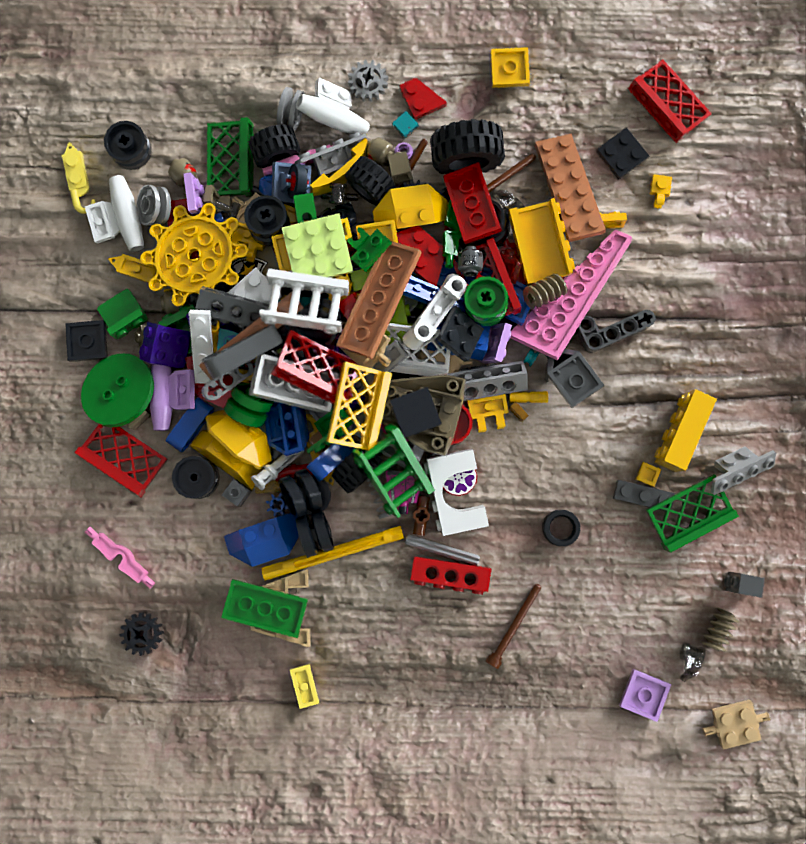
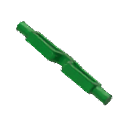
(450, 238)

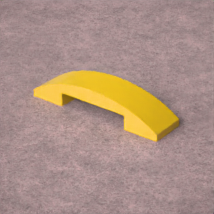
(322, 184)

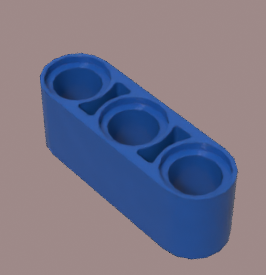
(189, 425)
(329, 460)

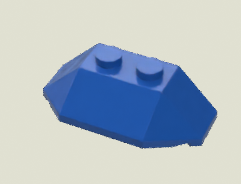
(287, 428)
(263, 540)

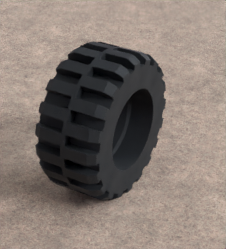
(466, 144)

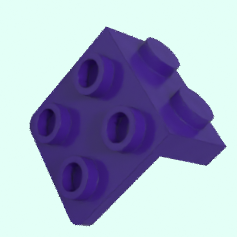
(164, 345)

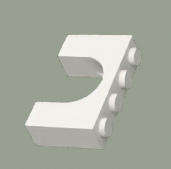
(452, 519)

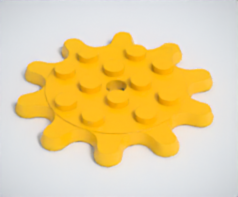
(184, 237)

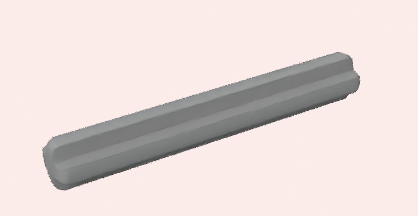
(442, 550)

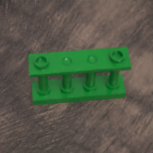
(411, 469)

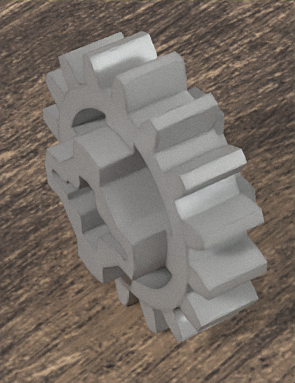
(374, 85)

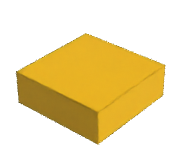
(648, 474)

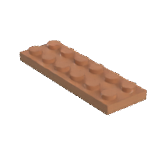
(570, 187)
(378, 300)

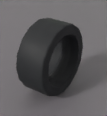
(575, 528)

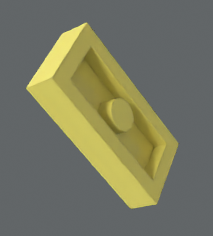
(304, 686)

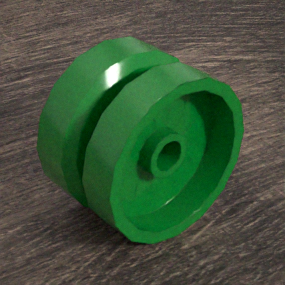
(496, 298)
(247, 408)

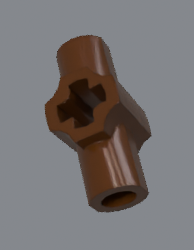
(420, 526)

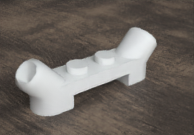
(435, 311)

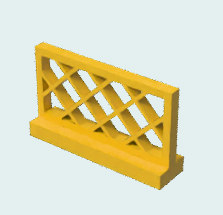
(374, 411)

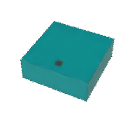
(405, 124)

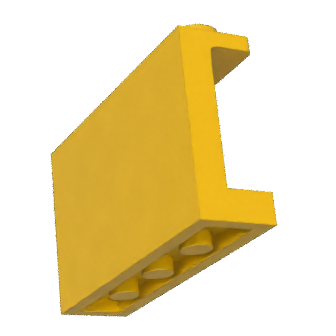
(541, 241)

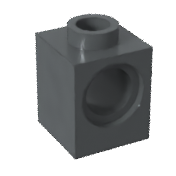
(236, 493)

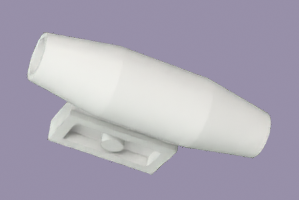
(332, 108)
(117, 216)

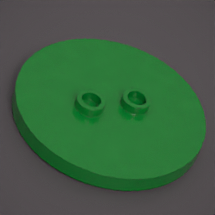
(117, 390)

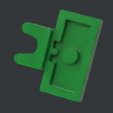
(368, 248)

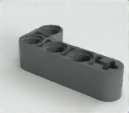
(616, 328)
(242, 351)

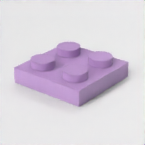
(194, 194)
(497, 343)
(645, 695)

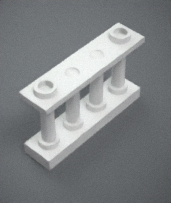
(304, 282)

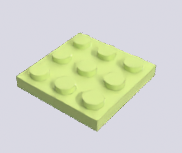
(318, 247)

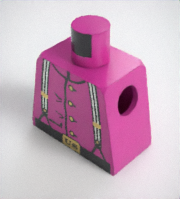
(401, 488)

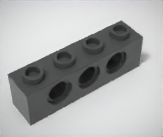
(248, 306)

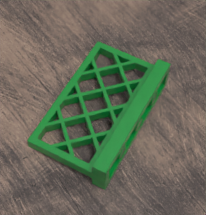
(245, 161)
(697, 529)

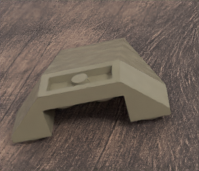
(447, 396)

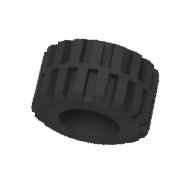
(273, 145)
(369, 180)
(349, 475)

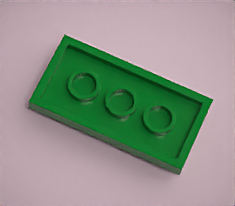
(264, 608)

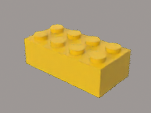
(685, 430)

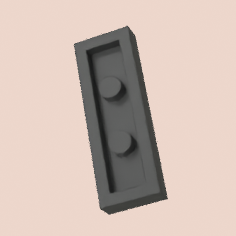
(640, 494)

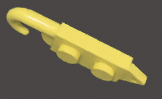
(76, 176)

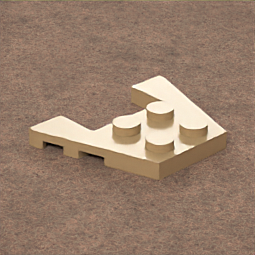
(296, 580)

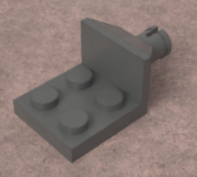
(572, 377)

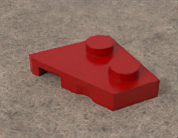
(420, 98)

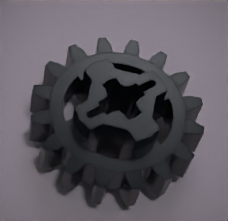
(135, 628)

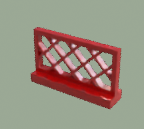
(659, 108)
(499, 273)
(306, 381)
(116, 473)

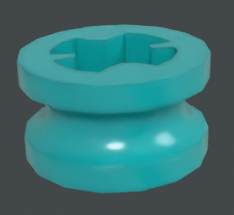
(531, 357)

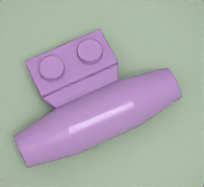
(170, 392)

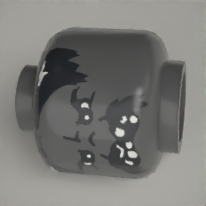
(470, 261)

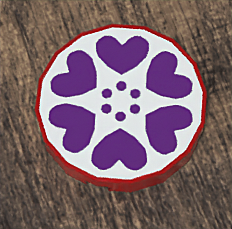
(461, 483)

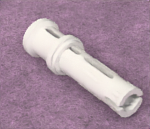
(271, 471)

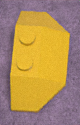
(411, 206)
(242, 441)
(220, 456)

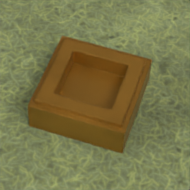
(518, 411)

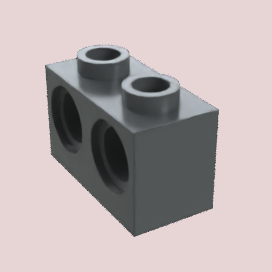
(744, 584)

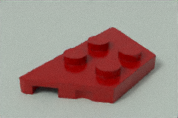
(431, 258)

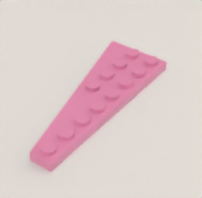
(554, 324)

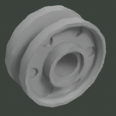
(287, 108)
(153, 205)

